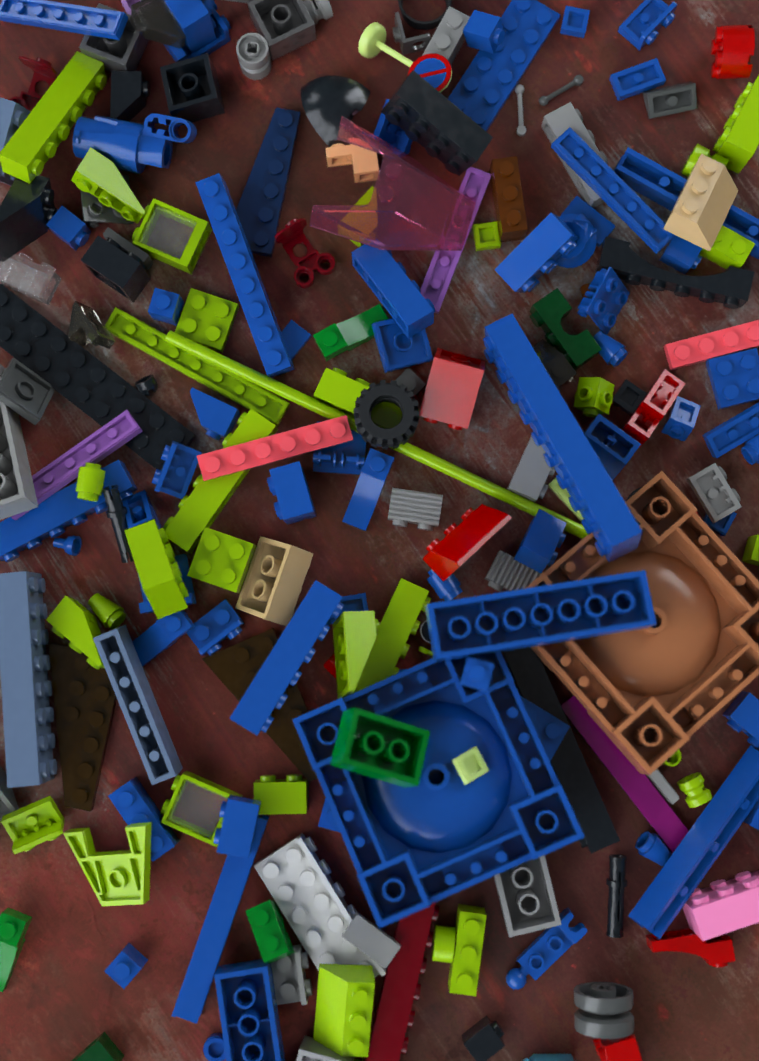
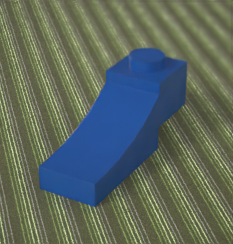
(368, 489)
(162, 636)

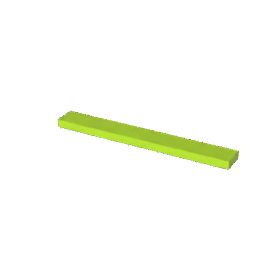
(219, 380)

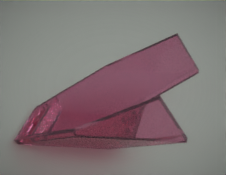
(408, 204)

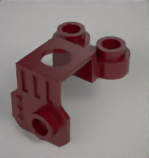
(42, 72)
(312, 261)

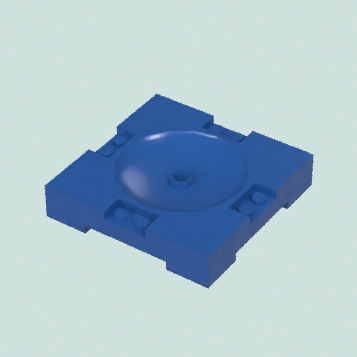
(447, 835)

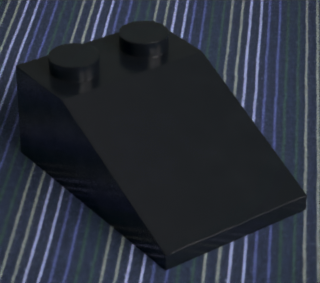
(25, 214)

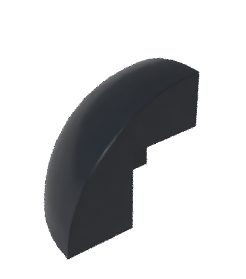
(328, 100)

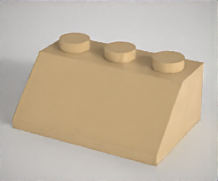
(703, 203)
(274, 581)

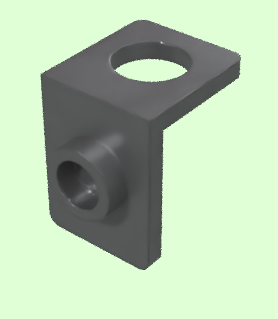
(406, 43)

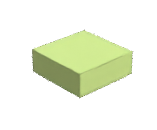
(470, 765)

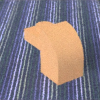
(363, 161)

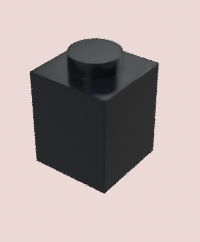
(484, 1039)

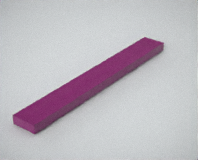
(633, 783)

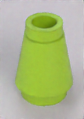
(107, 611)

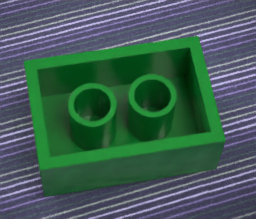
(380, 747)

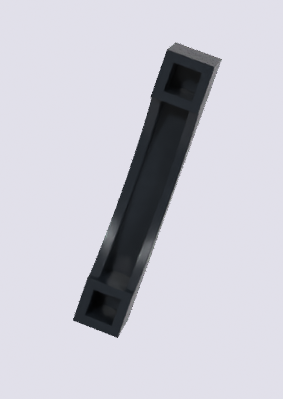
(729, 288)

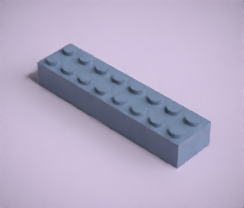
(25, 680)

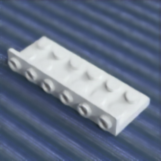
(312, 903)

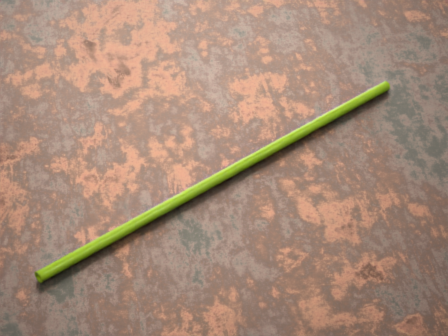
(330, 412)

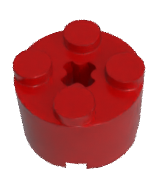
(732, 51)

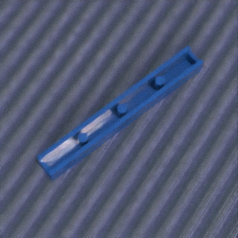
(665, 187)
(700, 847)
(216, 930)

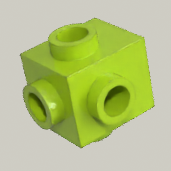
(594, 396)

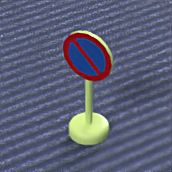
(431, 67)

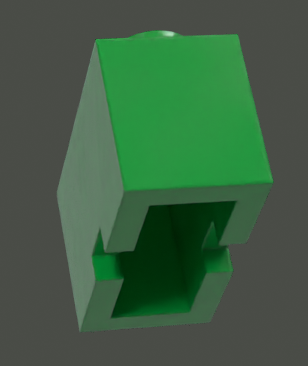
(270, 931)

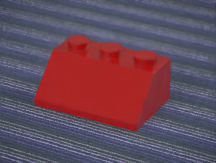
(464, 540)

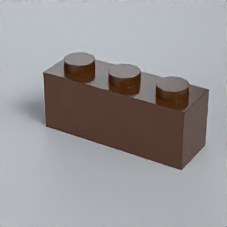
(508, 199)

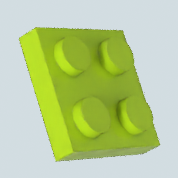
(207, 319)

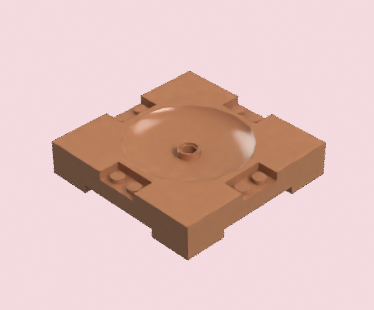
(667, 680)

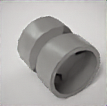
(254, 56)

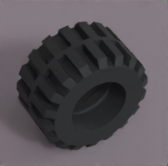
(386, 393)

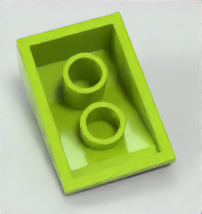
(353, 640)

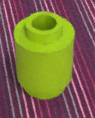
(90, 482)

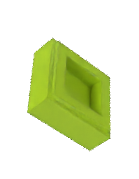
(486, 236)

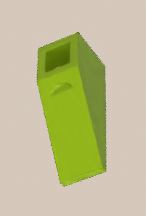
(103, 180)
(79, 626)

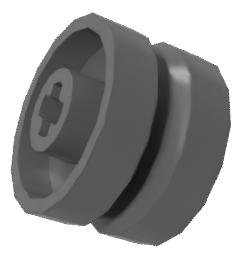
(604, 1010)

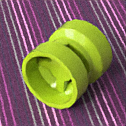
(693, 787)

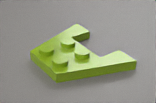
(119, 875)

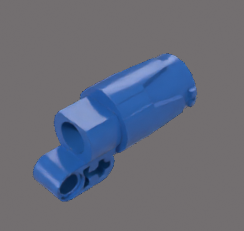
(129, 143)

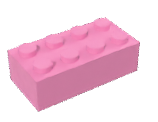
(724, 906)

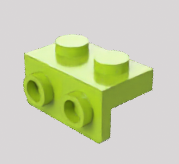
(33, 824)

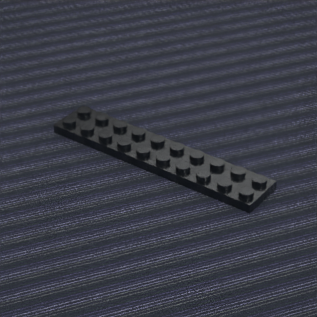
(84, 378)

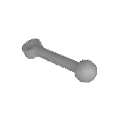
(521, 129)

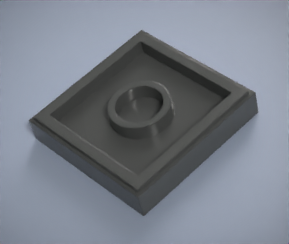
(24, 391)

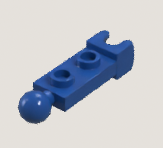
(545, 950)

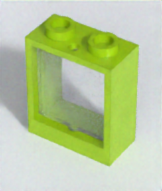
(172, 235)
(195, 806)

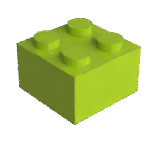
(222, 560)

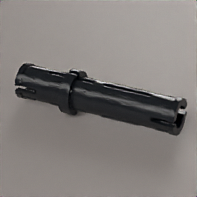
(116, 513)
(616, 895)

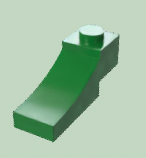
(348, 333)
(12, 933)

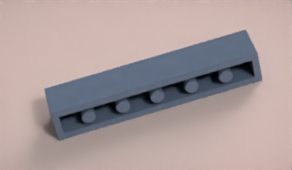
(138, 704)

